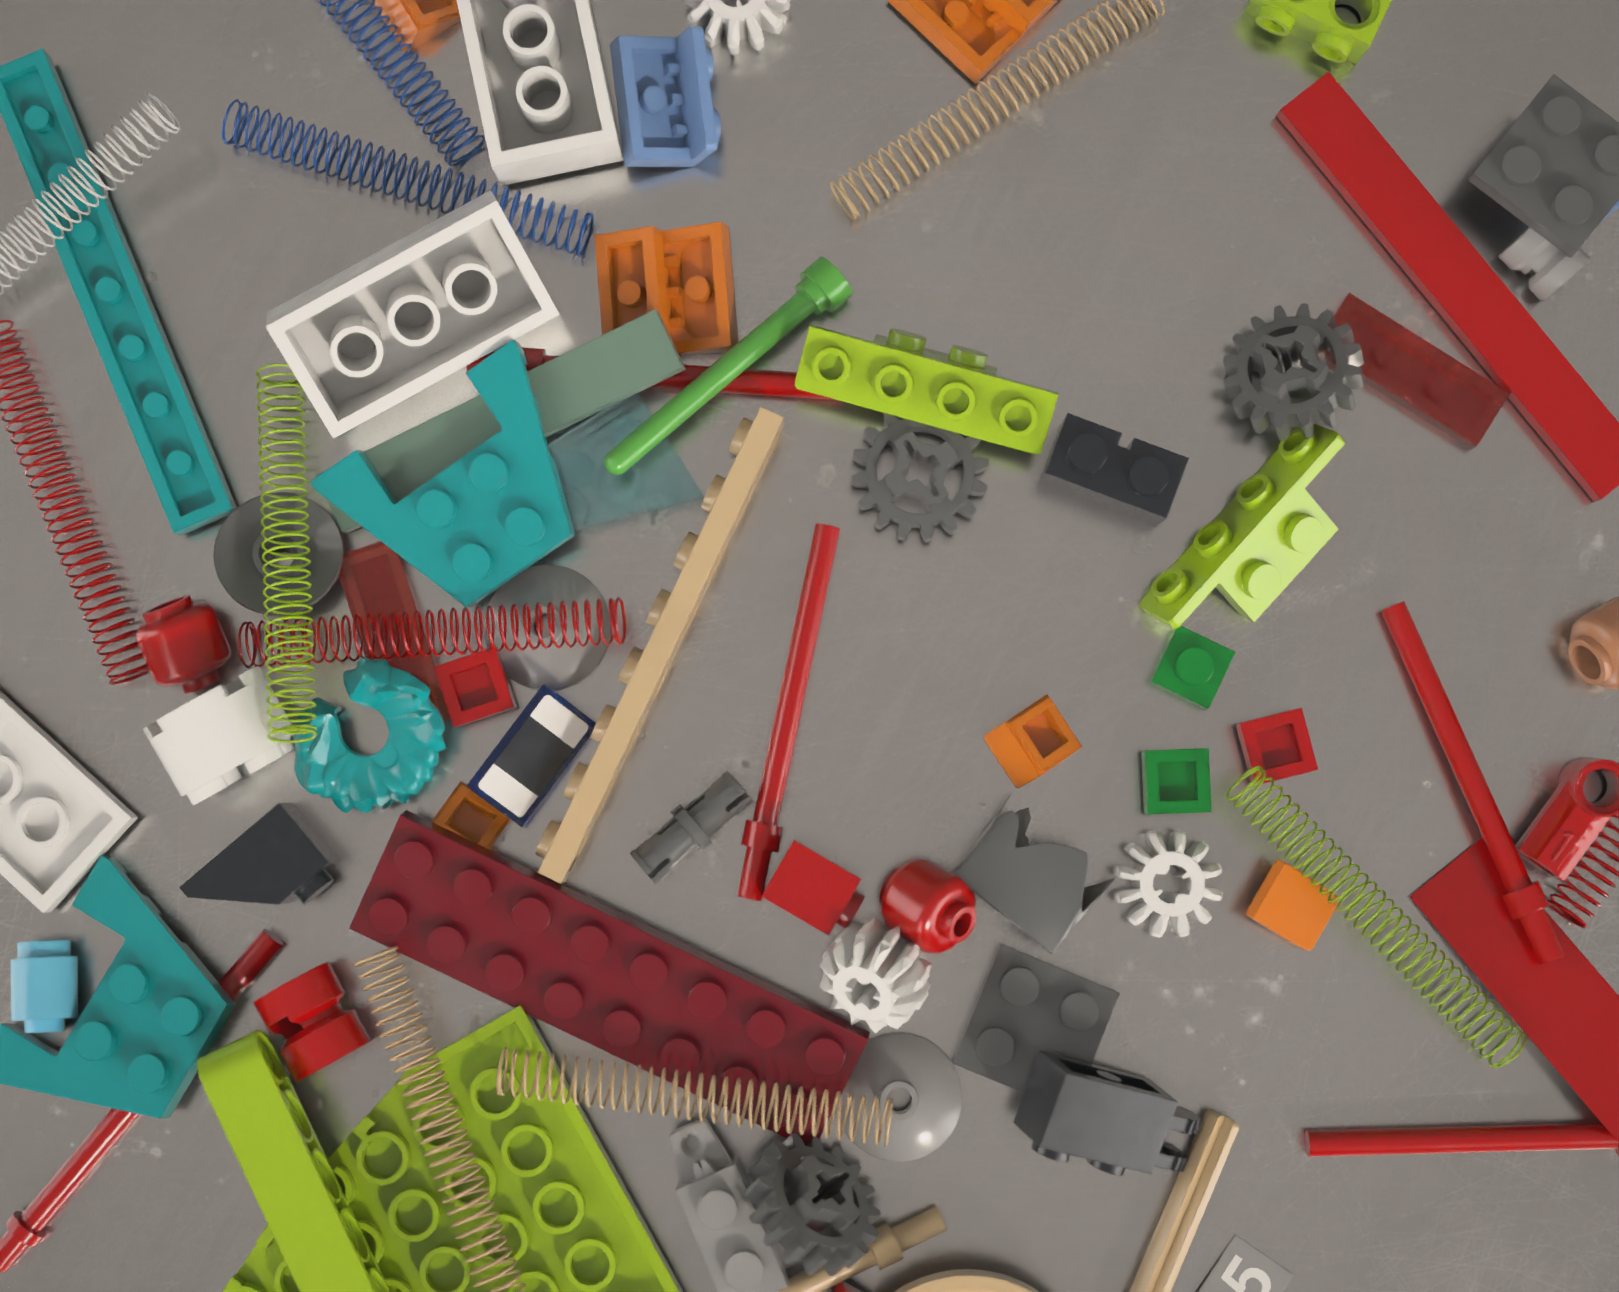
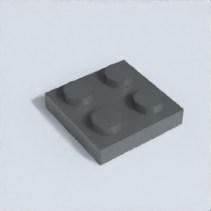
(1556, 166)
(1029, 1009)

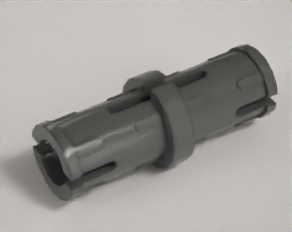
(691, 827)

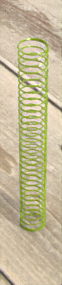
(300, 728)
(1356, 900)

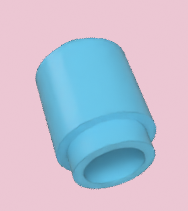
(44, 985)

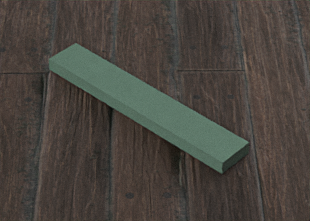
(566, 392)

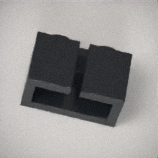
(1127, 480)

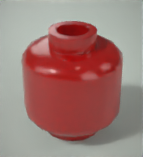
(183, 644)
(928, 905)

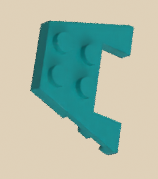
(482, 513)
(144, 1021)

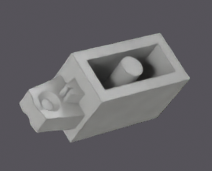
(715, 1205)

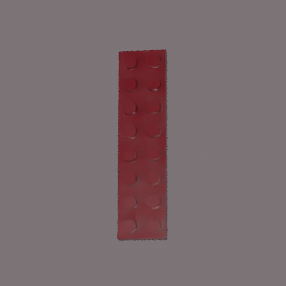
(602, 974)

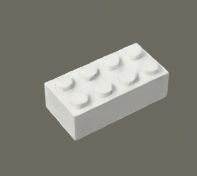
(539, 86)
(410, 314)

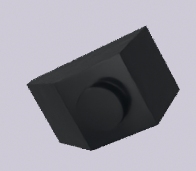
(268, 863)

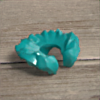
(399, 768)

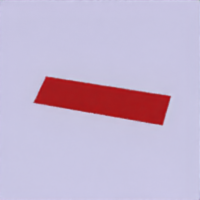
(1557, 1004)

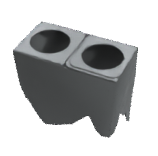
(1029, 884)

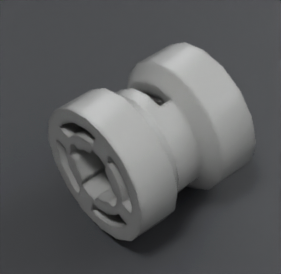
(1543, 261)

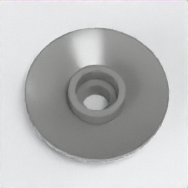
(552, 666)
(935, 1091)

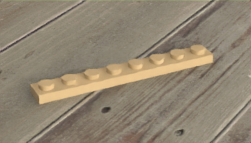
(647, 668)

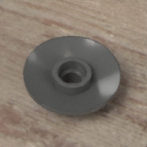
(240, 553)

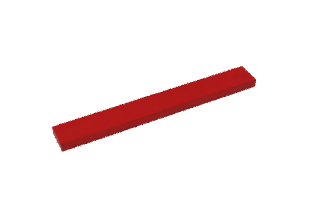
(1457, 282)

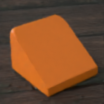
(419, 18)
(1032, 741)
(472, 817)
(1291, 906)

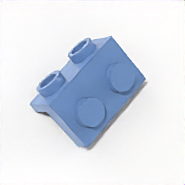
(665, 99)

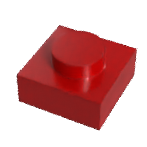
(475, 687)
(1278, 745)

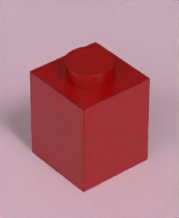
(814, 889)

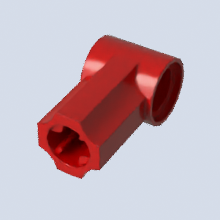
(1569, 820)

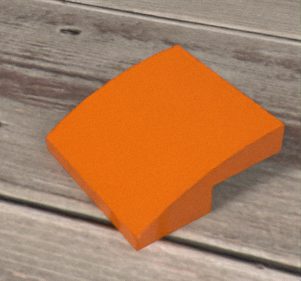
(974, 31)
(676, 272)

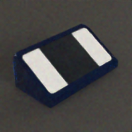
(532, 755)

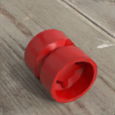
(311, 1021)

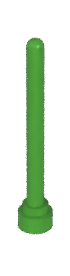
(820, 290)

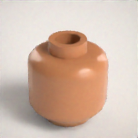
(1596, 645)

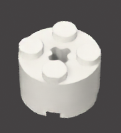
(217, 733)

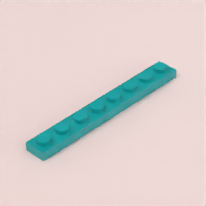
(114, 300)

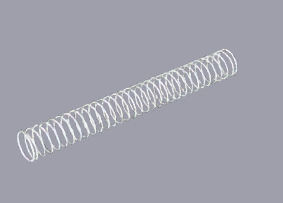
(156, 119)

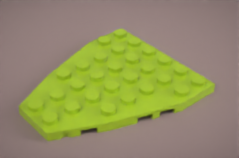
(543, 1167)

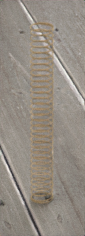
(941, 145)
(648, 1093)
(432, 1110)

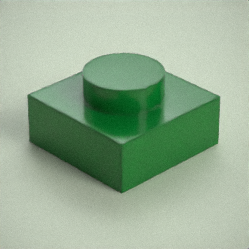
(1191, 667)
(1176, 781)

